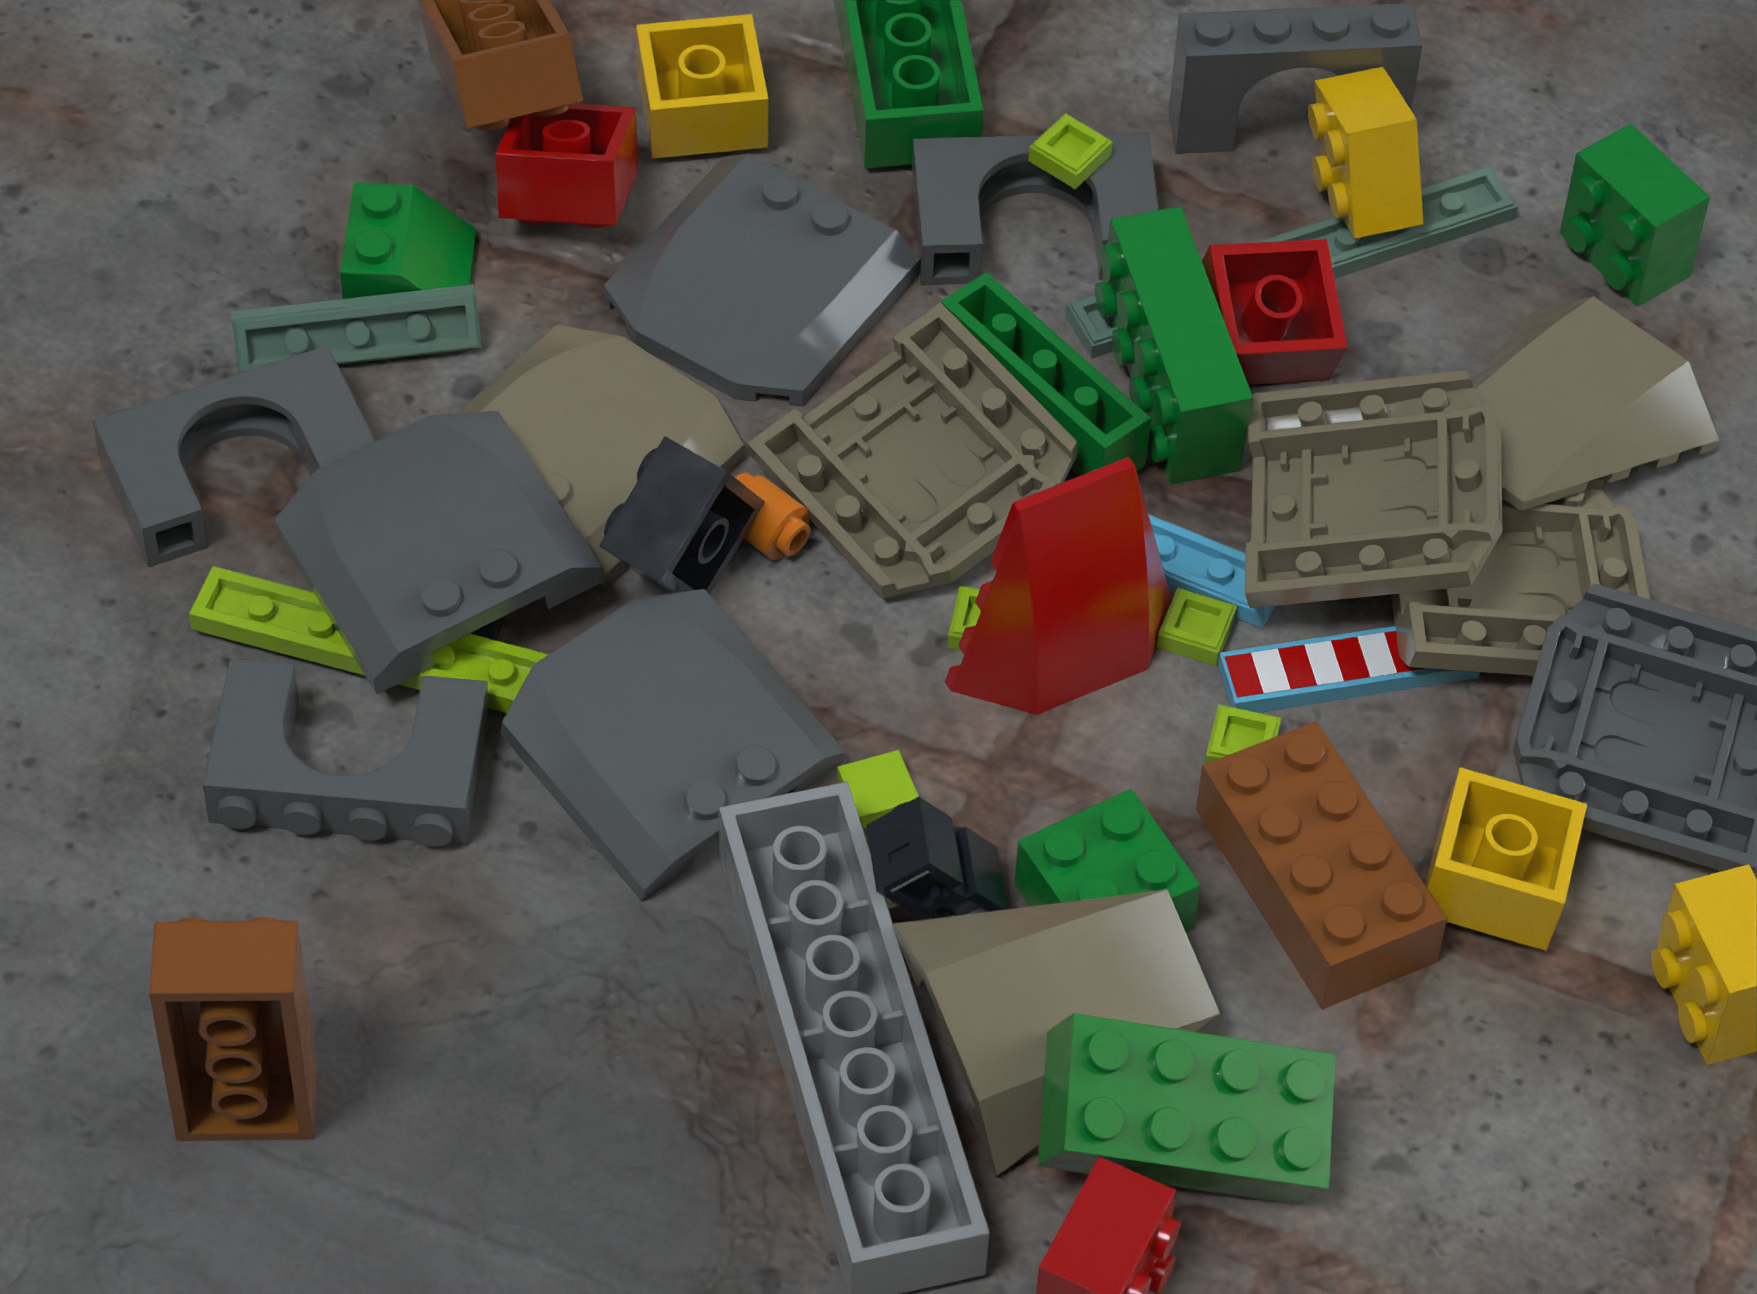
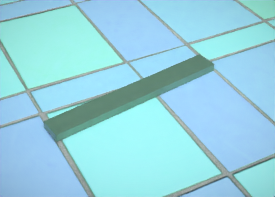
(1449, 212)

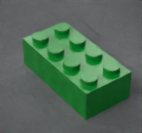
(908, 75)
(1174, 345)
(1188, 1108)

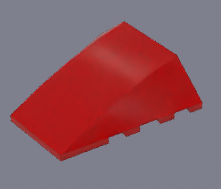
(1069, 597)

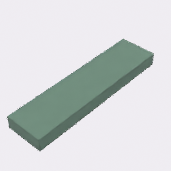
(360, 327)

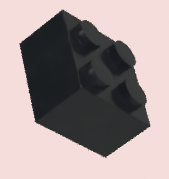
(680, 520)

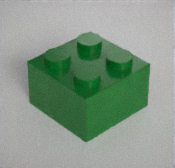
(1633, 214)
(1105, 854)

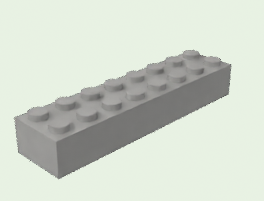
(852, 1044)

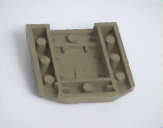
(592, 412)
(918, 457)
(1371, 489)
(1527, 582)

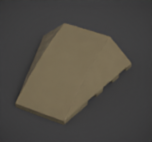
(1588, 401)
(1026, 969)

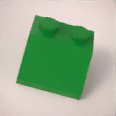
(403, 242)

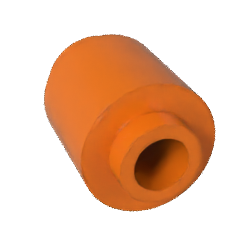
(780, 524)

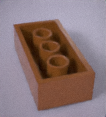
(501, 58)
(1320, 864)
(234, 1029)

